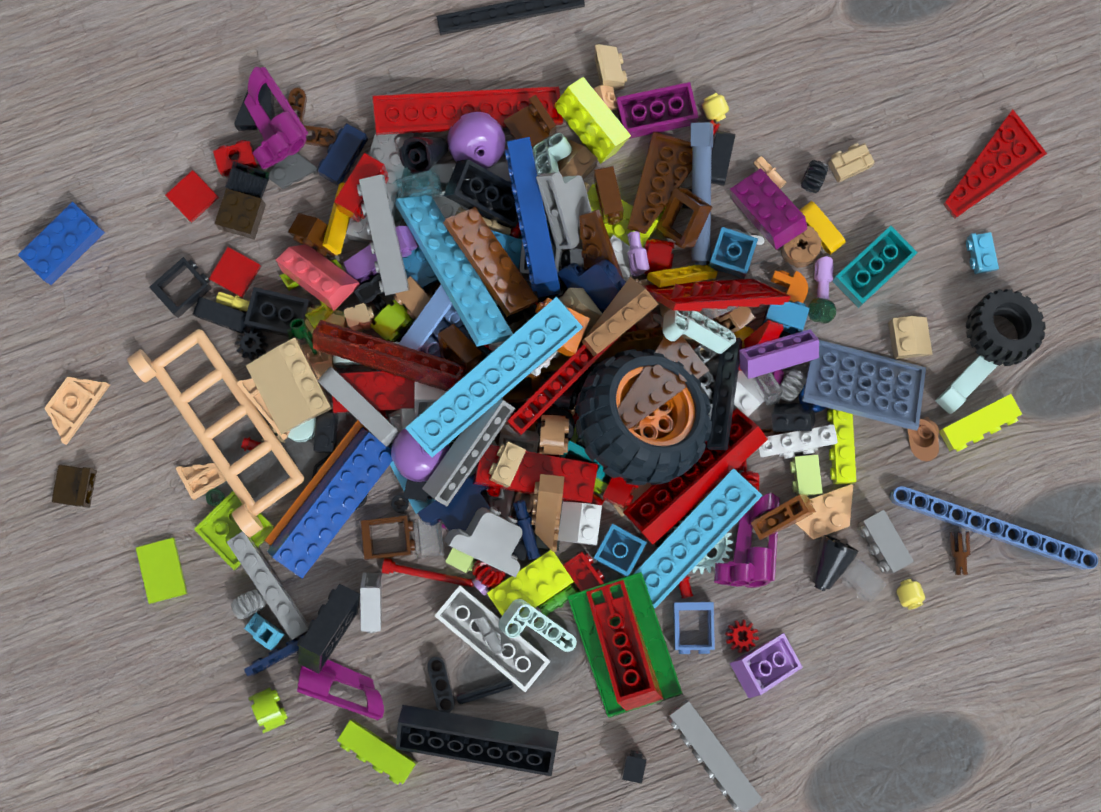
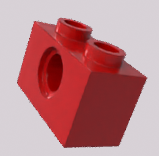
(224, 154)

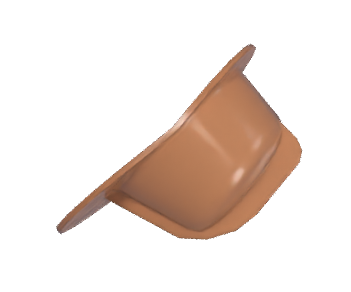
(925, 441)

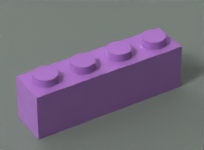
(362, 264)
(779, 354)

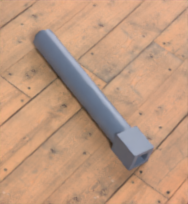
(701, 184)

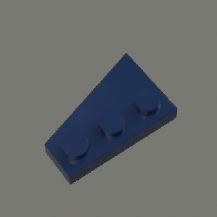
(274, 657)

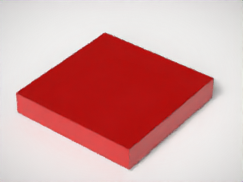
(192, 196)
(235, 272)

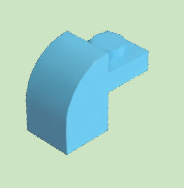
(264, 631)

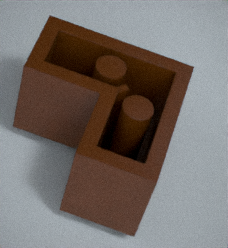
(310, 232)

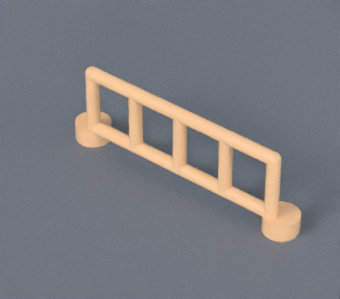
(246, 514)

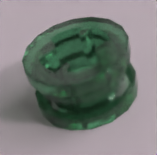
(221, 497)

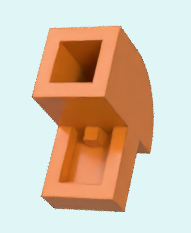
(796, 285)

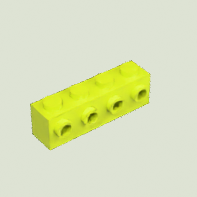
(980, 422)
(842, 453)

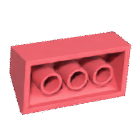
(317, 275)

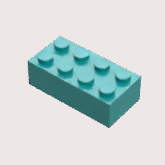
(874, 266)

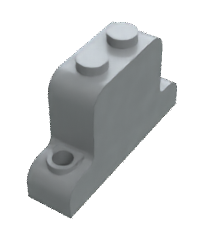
(564, 202)
(489, 539)

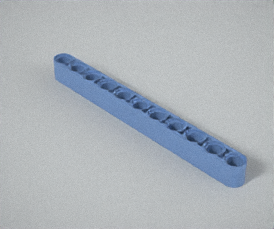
(1003, 527)

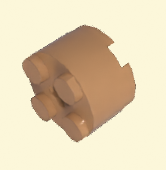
(802, 257)
(553, 435)

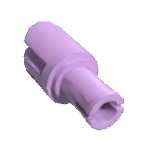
(637, 255)
(823, 275)

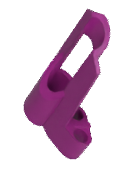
(282, 134)
(751, 565)
(319, 685)

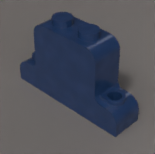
(600, 281)
(460, 509)

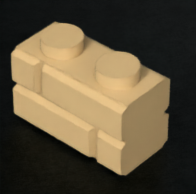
(851, 162)
(359, 317)

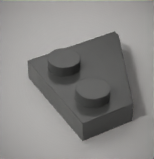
(291, 170)

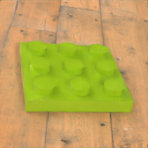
(221, 527)

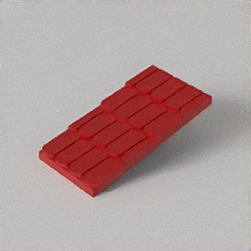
(717, 294)

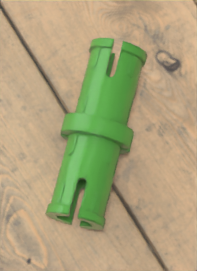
(556, 601)

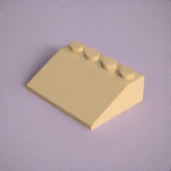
(289, 386)

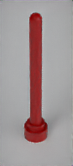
(391, 567)

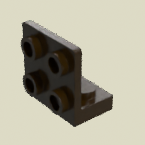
(74, 486)

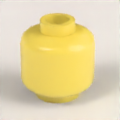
(715, 107)
(910, 594)

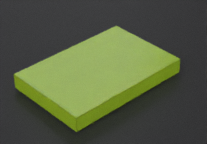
(161, 570)

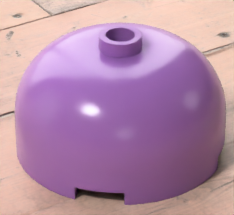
(477, 139)
(412, 459)

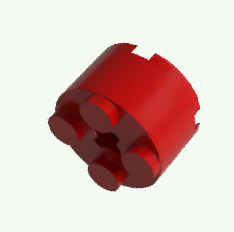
(659, 255)

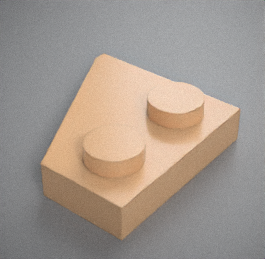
(200, 478)

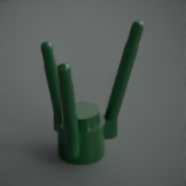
(300, 330)

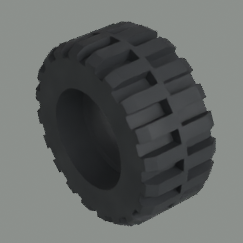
(1020, 313)

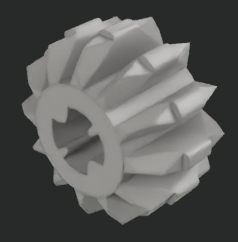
(792, 385)
(248, 604)

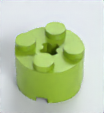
(392, 321)
(268, 710)

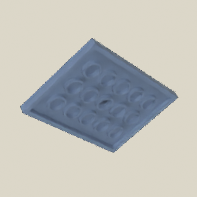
(866, 385)

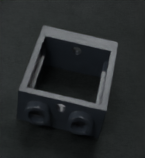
(170, 275)

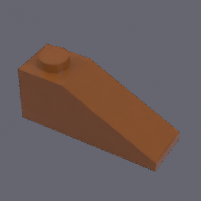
(783, 516)

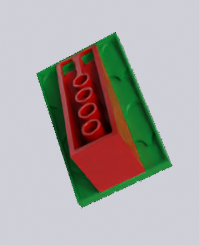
(625, 645)

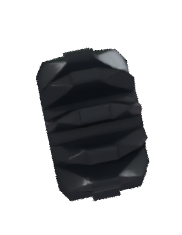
(814, 176)
(247, 339)

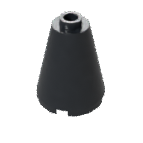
(422, 153)
(832, 561)

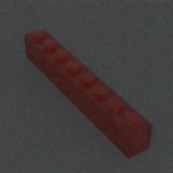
(387, 356)

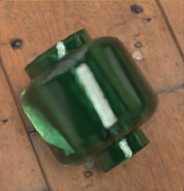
(821, 310)

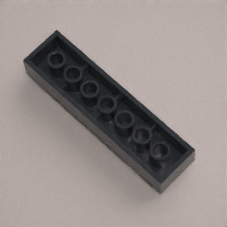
(476, 740)

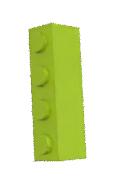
(376, 751)

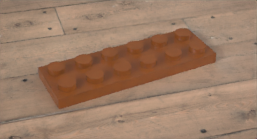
(490, 261)

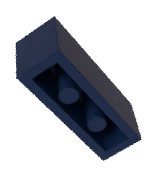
(342, 154)

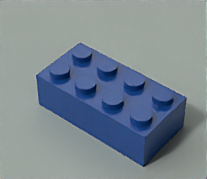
(61, 243)

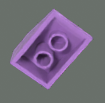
(766, 666)

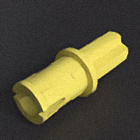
(232, 301)

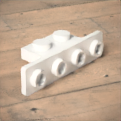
(798, 442)

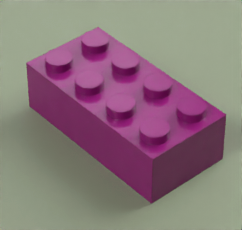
(657, 110)
(768, 209)

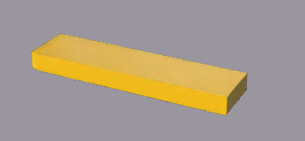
(336, 228)
(681, 275)

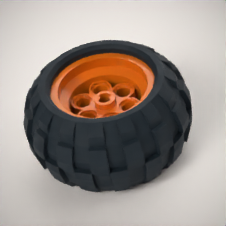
(629, 452)

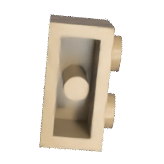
(507, 464)

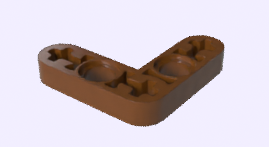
(324, 131)

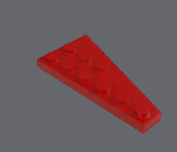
(1002, 159)

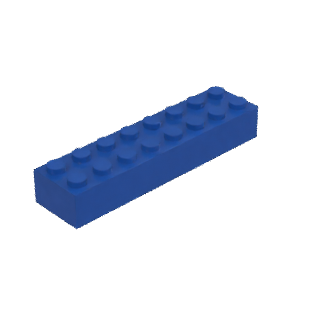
(532, 218)
(331, 503)

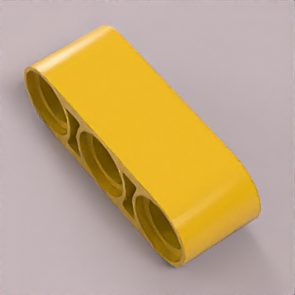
(830, 237)

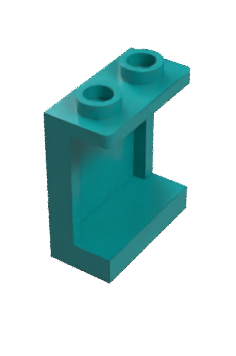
(579, 453)

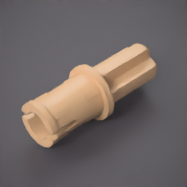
(770, 171)

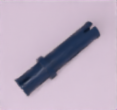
(524, 523)

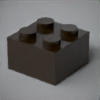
(240, 214)

